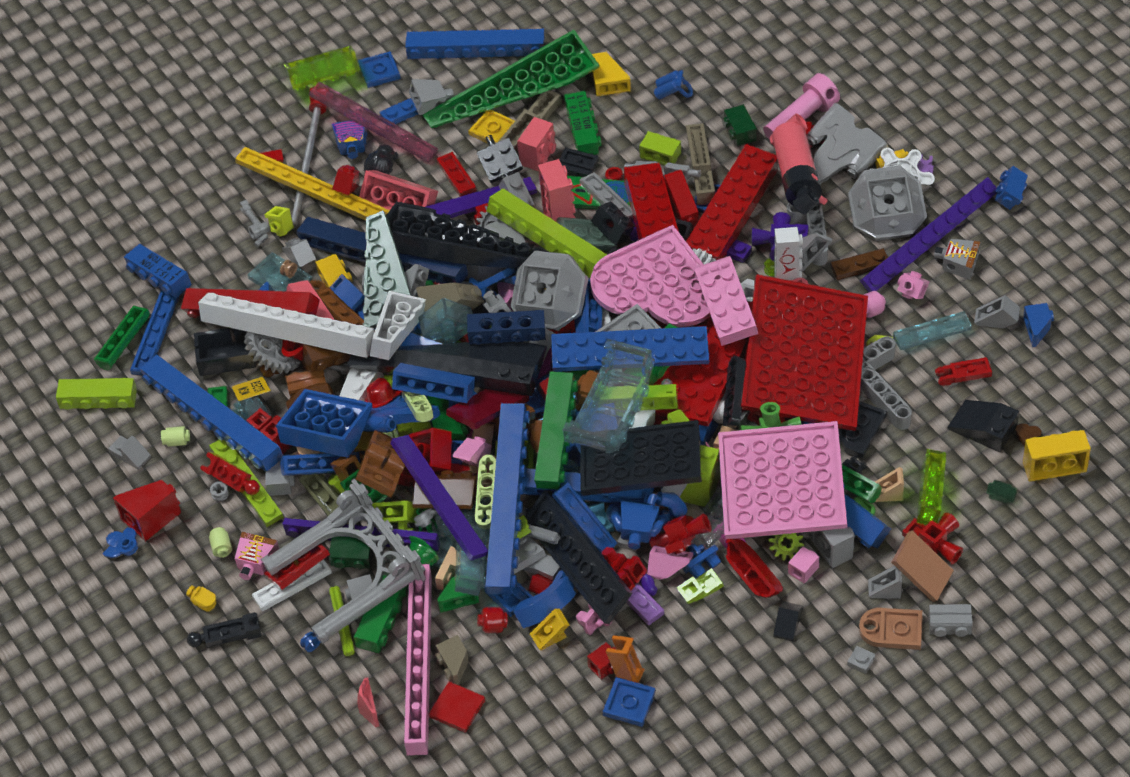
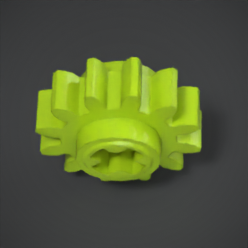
(783, 550)

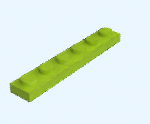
(260, 502)

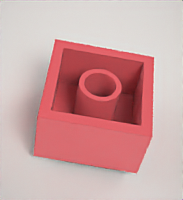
(536, 143)

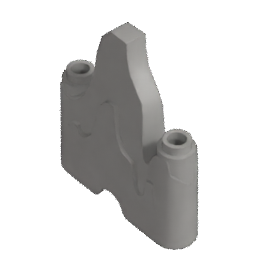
(843, 145)

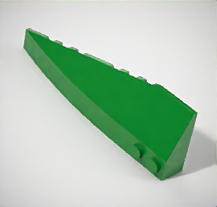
(537, 73)

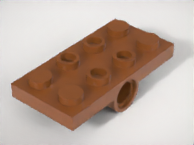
(380, 465)

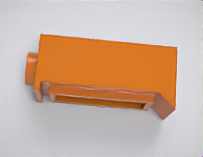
(624, 659)

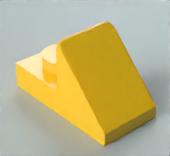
(550, 630)

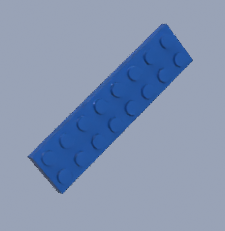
(668, 347)

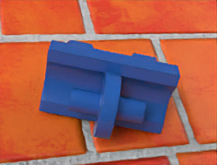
(708, 556)

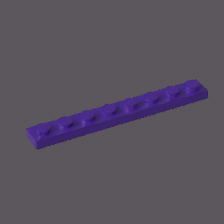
(296, 527)

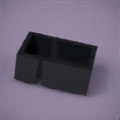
(219, 354)

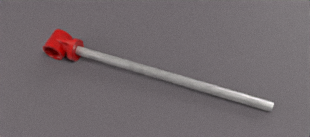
(317, 109)

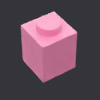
(803, 564)

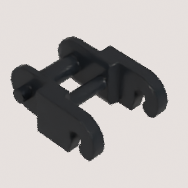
(848, 463)

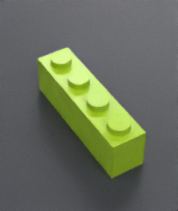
(96, 393)

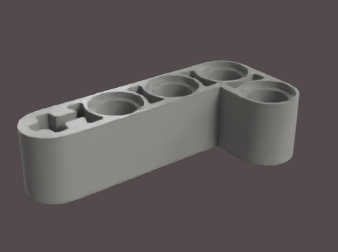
(816, 224)

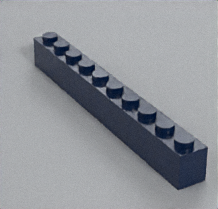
(352, 245)

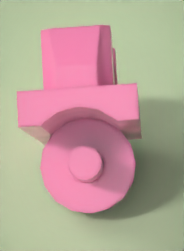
(589, 620)

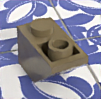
(453, 657)

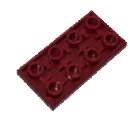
(483, 407)

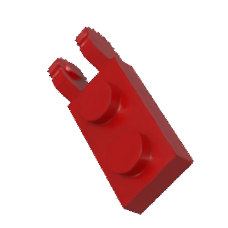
(964, 371)

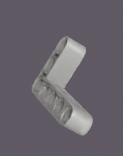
(877, 388)

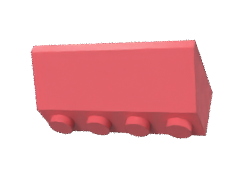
(387, 189)

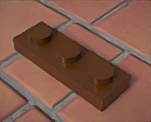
(858, 264)

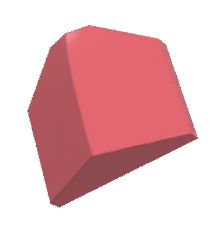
(366, 703)

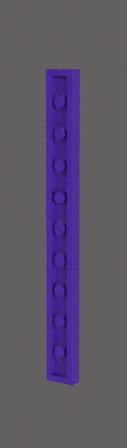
(929, 235)

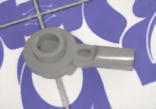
(424, 518)

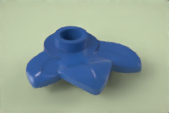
(121, 543)

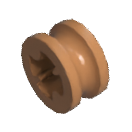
(288, 269)

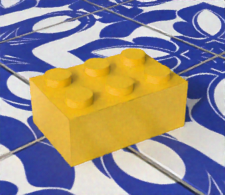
(1056, 455)

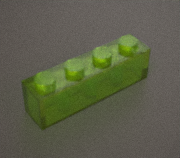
(931, 486)

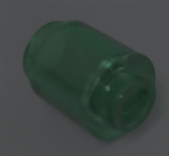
(1001, 491)

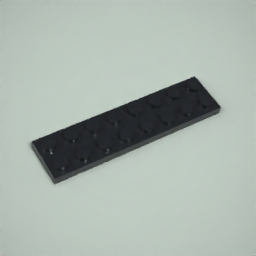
(580, 558)

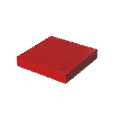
(457, 707)

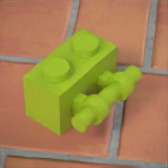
(398, 513)

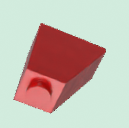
(681, 197)

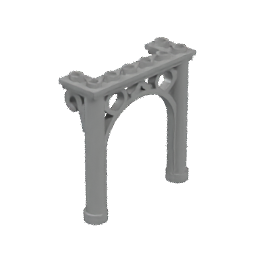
(353, 507)

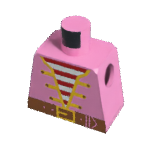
(249, 554)

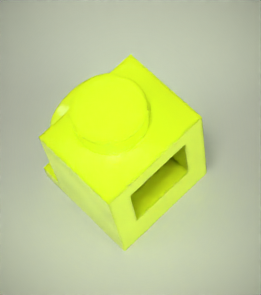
(280, 220)

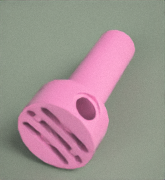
(818, 95)

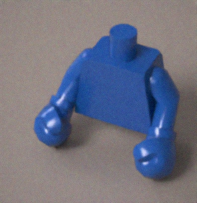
(637, 521)

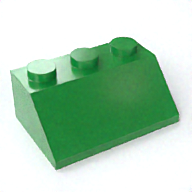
(444, 422)

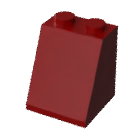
(148, 508)

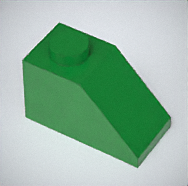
(450, 599)

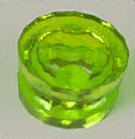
(769, 271)

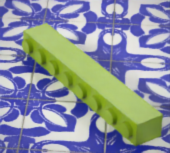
(543, 230)

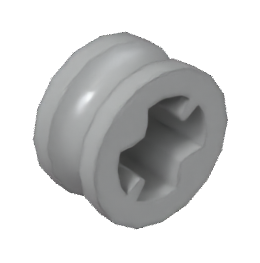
(219, 486)

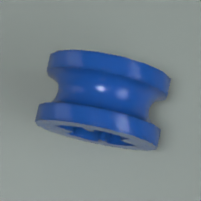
(309, 642)

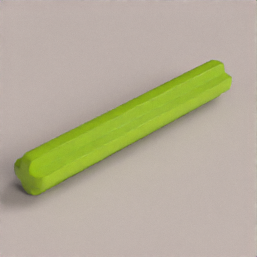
(344, 633)

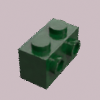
(739, 125)
(349, 553)

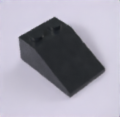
(985, 423)

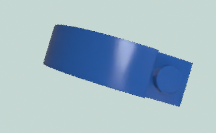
(541, 605)

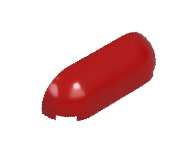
(752, 569)

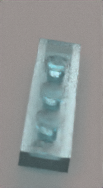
(932, 330)

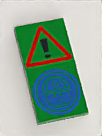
(585, 200)

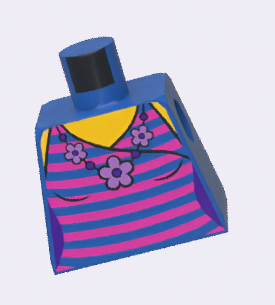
(350, 138)

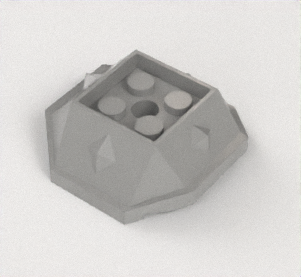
(885, 220)
(564, 288)

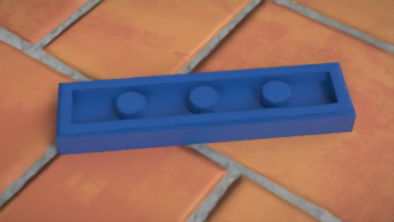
(584, 517)

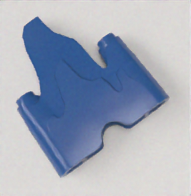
(395, 412)

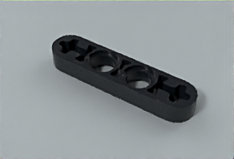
(734, 392)

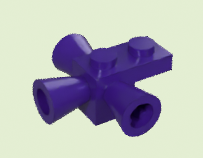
(780, 220)

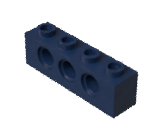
(506, 327)

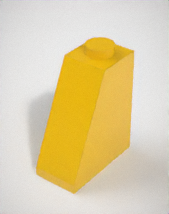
(609, 76)

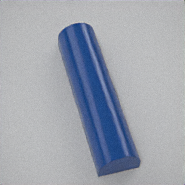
(309, 464)

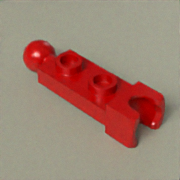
(230, 474)

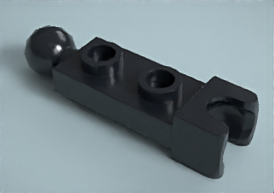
(227, 631)

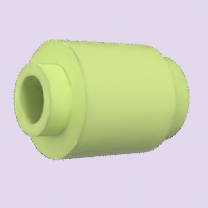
(175, 436)
(220, 542)

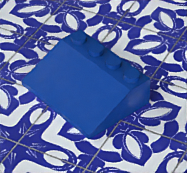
(324, 423)

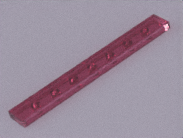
(373, 122)

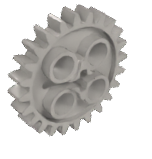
(269, 353)

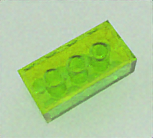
(321, 67)

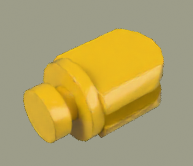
(202, 598)

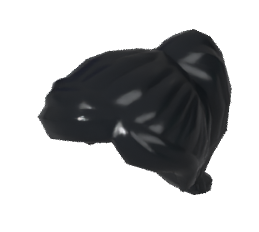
(381, 159)

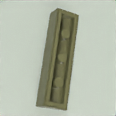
(321, 491)

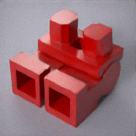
(267, 426)
(629, 570)

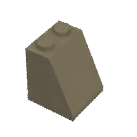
(461, 293)

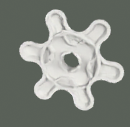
(909, 164)

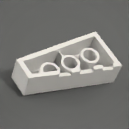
(395, 323)
(357, 382)

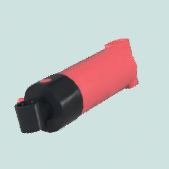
(797, 165)

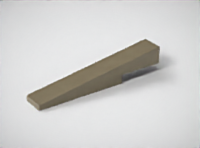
(542, 109)
(700, 161)

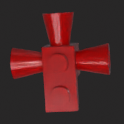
(681, 532)
(936, 536)

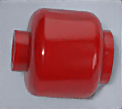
(492, 620)

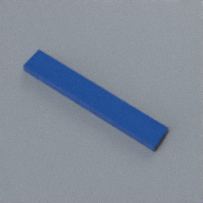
(154, 331)

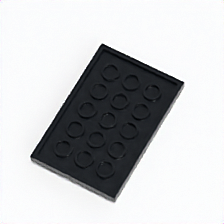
(647, 459)

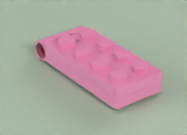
(726, 300)

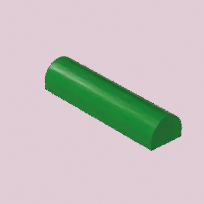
(121, 337)
(860, 485)

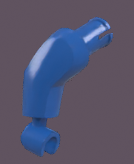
(668, 499)

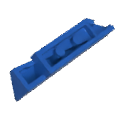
(591, 314)

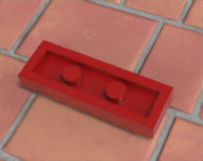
(456, 174)

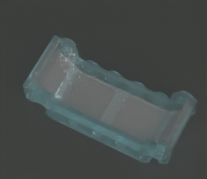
(613, 398)

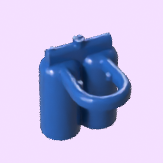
(670, 84)

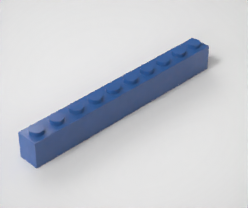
(211, 413)
(506, 499)

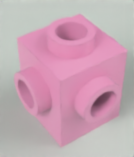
(912, 285)

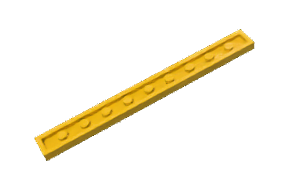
(306, 184)

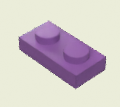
(645, 605)

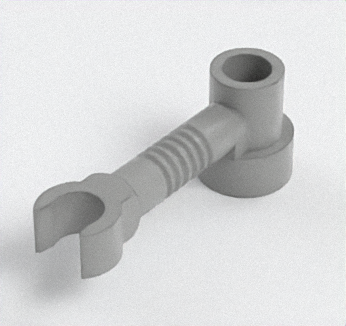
(257, 228)

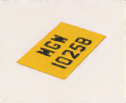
(250, 388)

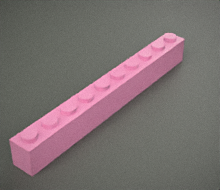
(418, 665)

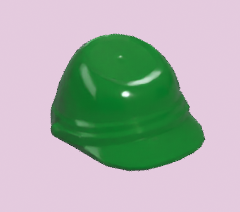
(426, 553)

